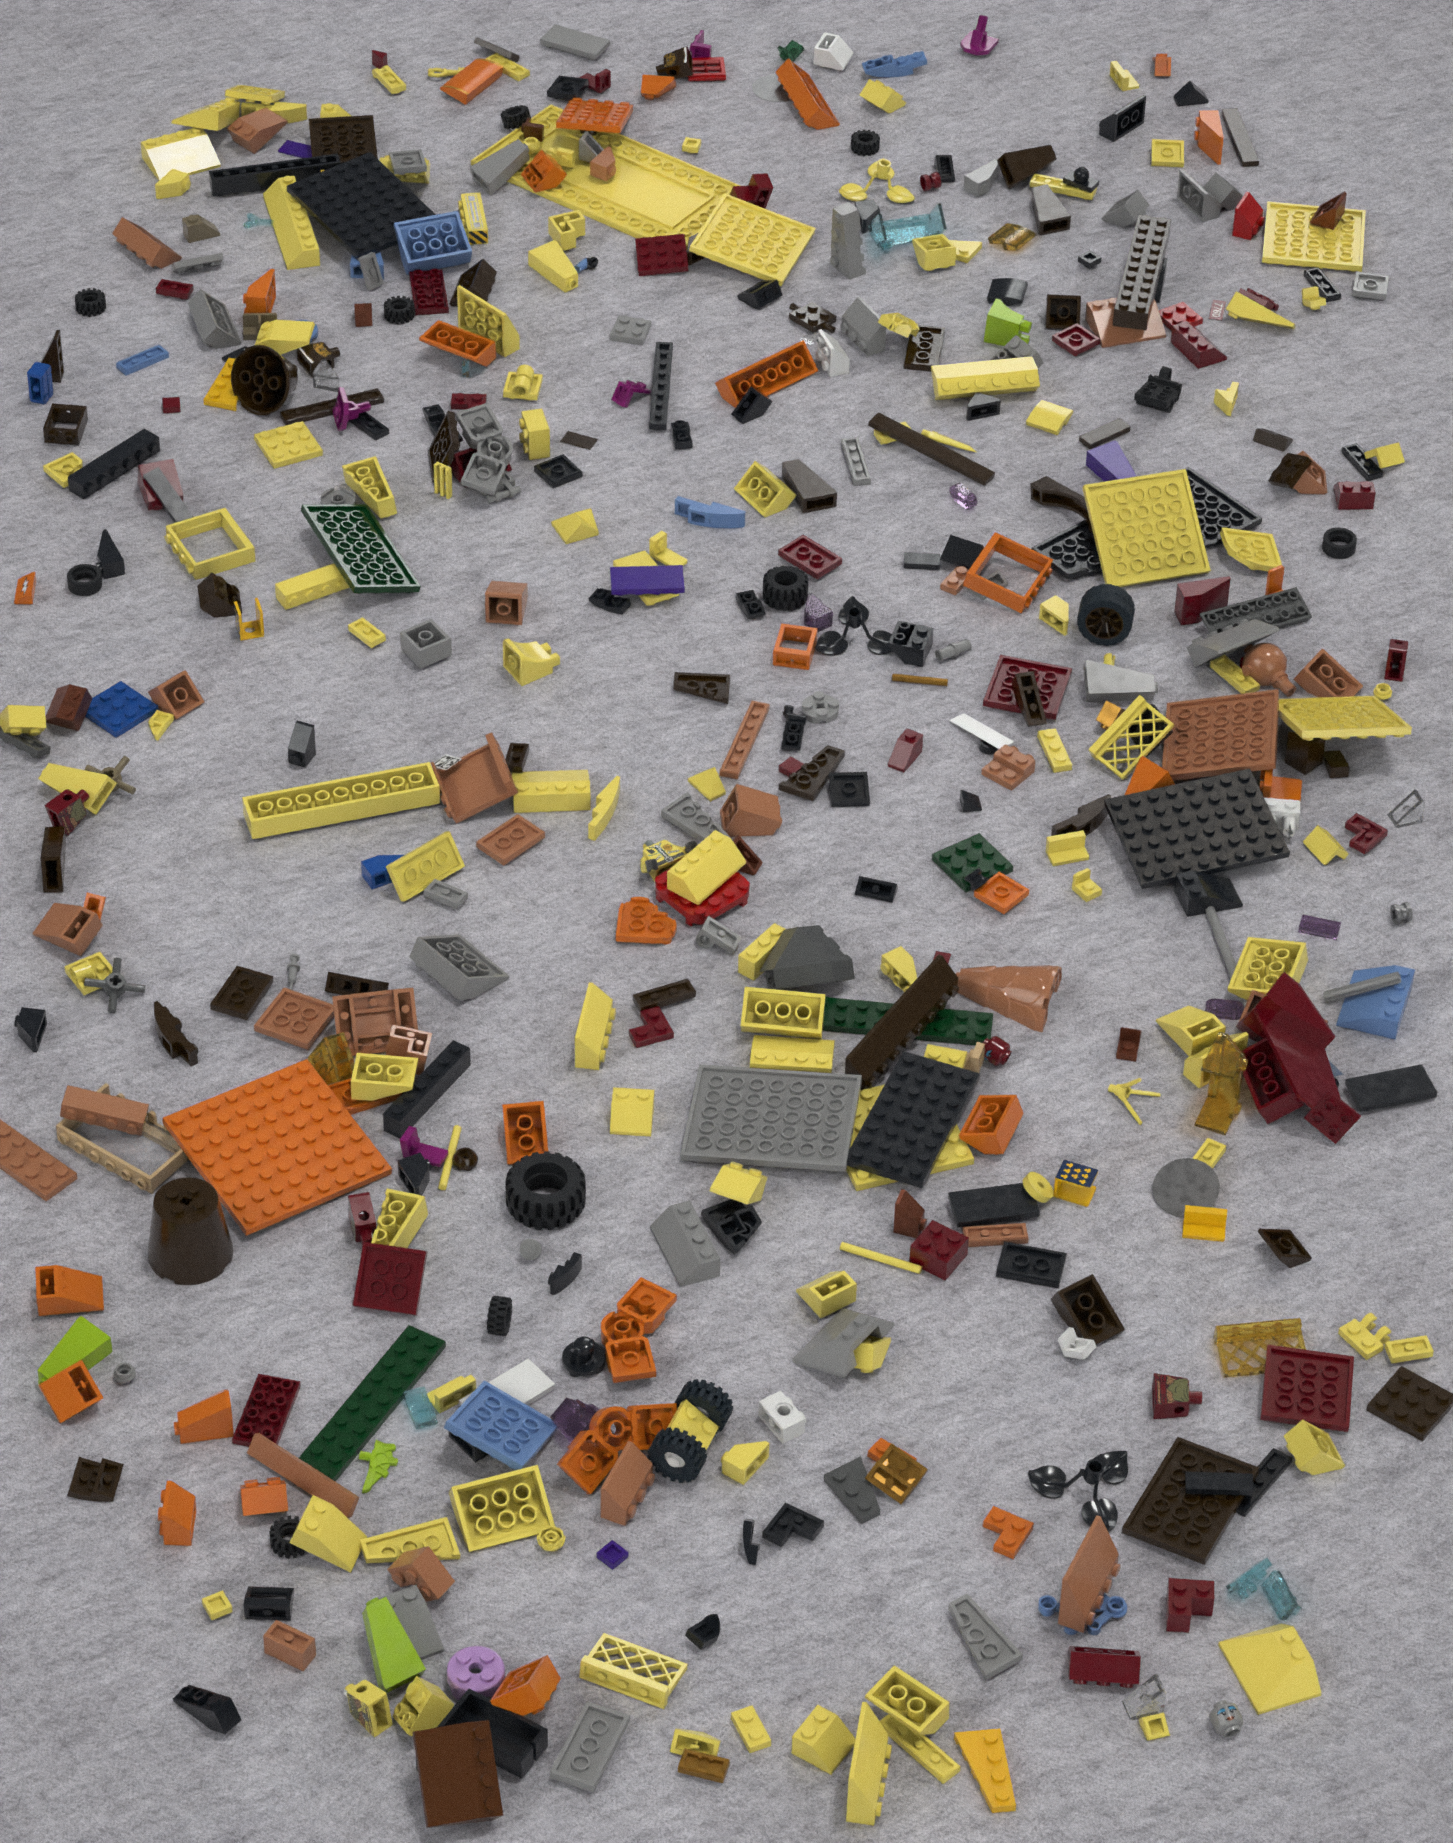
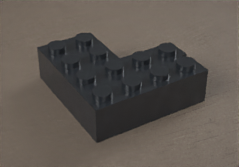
(514, 1737)

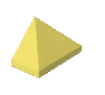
(708, 784)
(695, 1741)

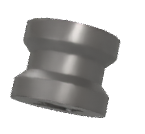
(1401, 912)

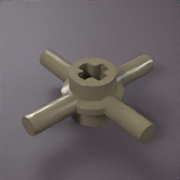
(114, 773)

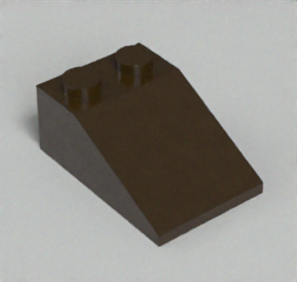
(1087, 1310)

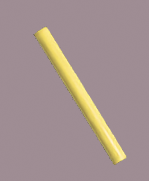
(448, 1161)
(881, 1257)

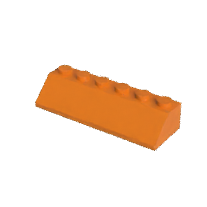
(806, 96)
(769, 373)

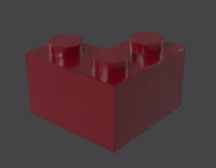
(756, 192)
(1185, 1599)

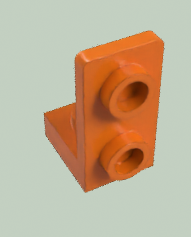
(1162, 65)
(1275, 580)

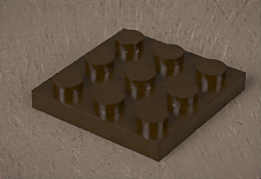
(444, 443)
(1411, 1403)

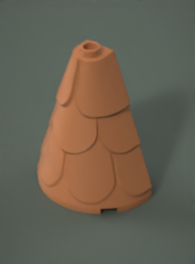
(1013, 990)

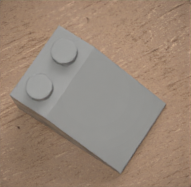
(416, 1621)

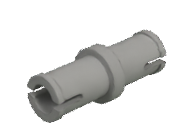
(953, 650)

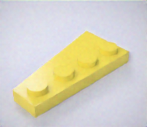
(390, 1545)

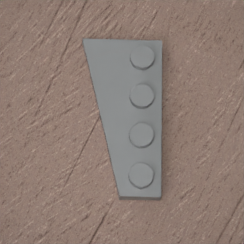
(690, 817)
(986, 1642)

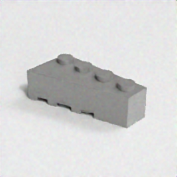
(846, 241)

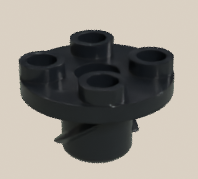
(583, 1357)

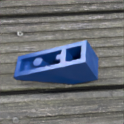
(375, 872)

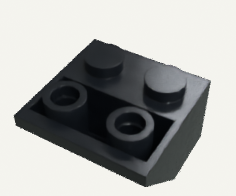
(911, 642)

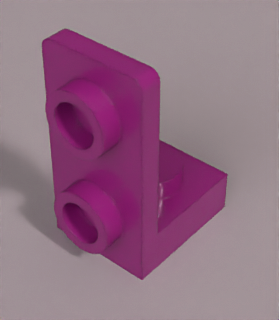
(698, 47)
(625, 390)
(411, 1145)

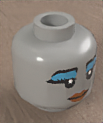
(1226, 1718)

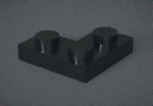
(790, 1520)

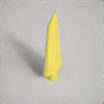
(946, 440)

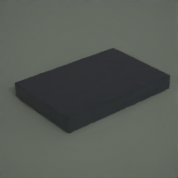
(1031, 1265)

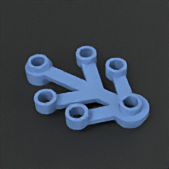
(1048, 1606)

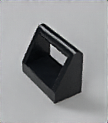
(761, 294)
(268, 1607)

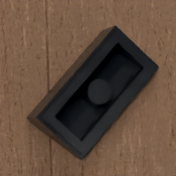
(876, 889)

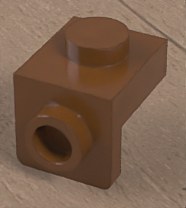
(533, 130)

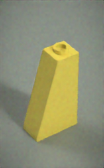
(554, 265)
(95, 784)

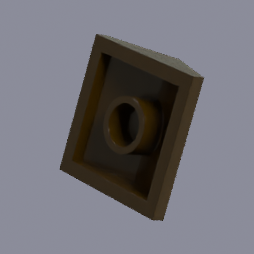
(1285, 1246)

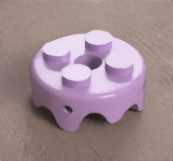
(472, 1657)

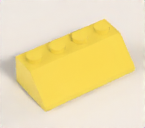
(705, 868)
(783, 1012)
(594, 1028)

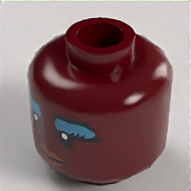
(996, 1051)

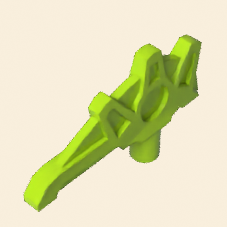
(379, 1460)

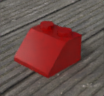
(1247, 217)

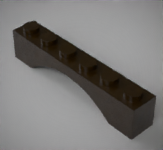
(1052, 493)

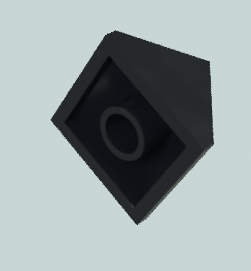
(961, 552)

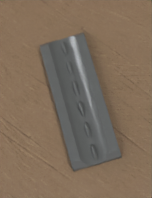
(1277, 609)

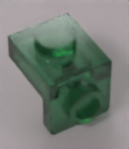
(791, 51)

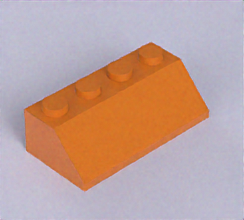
(460, 343)

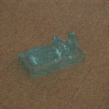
(1242, 1582)
(1280, 1595)

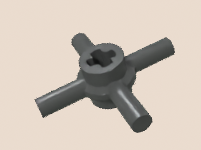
(114, 985)

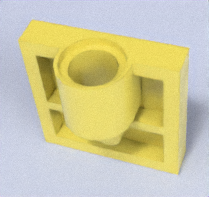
(91, 967)

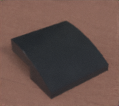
(1008, 290)

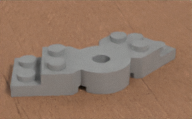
(492, 453)

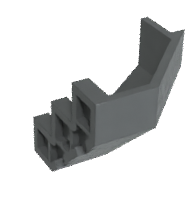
(806, 958)

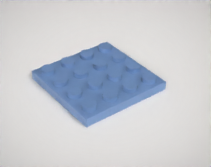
(501, 1426)

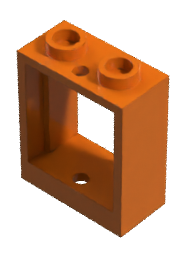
(801, 658)

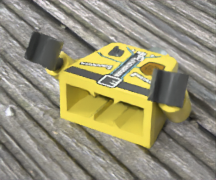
(662, 856)

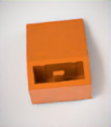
(67, 1291)

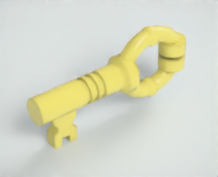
(444, 72)

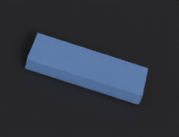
(142, 360)

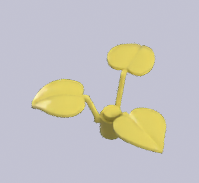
(882, 170)

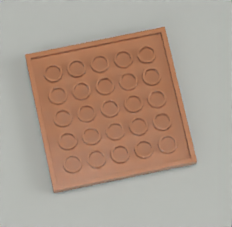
(1222, 735)

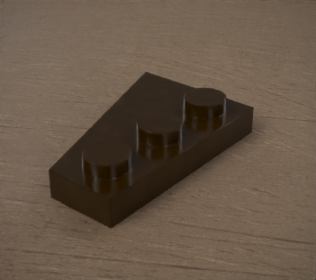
(704, 685)

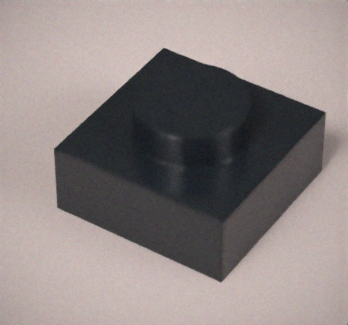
(1089, 259)

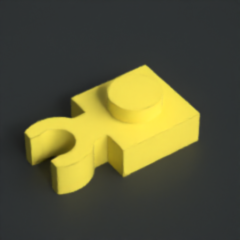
(563, 156)

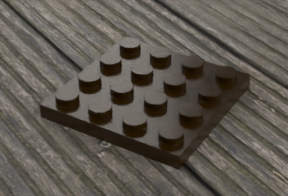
(343, 136)

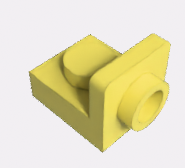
(1085, 886)

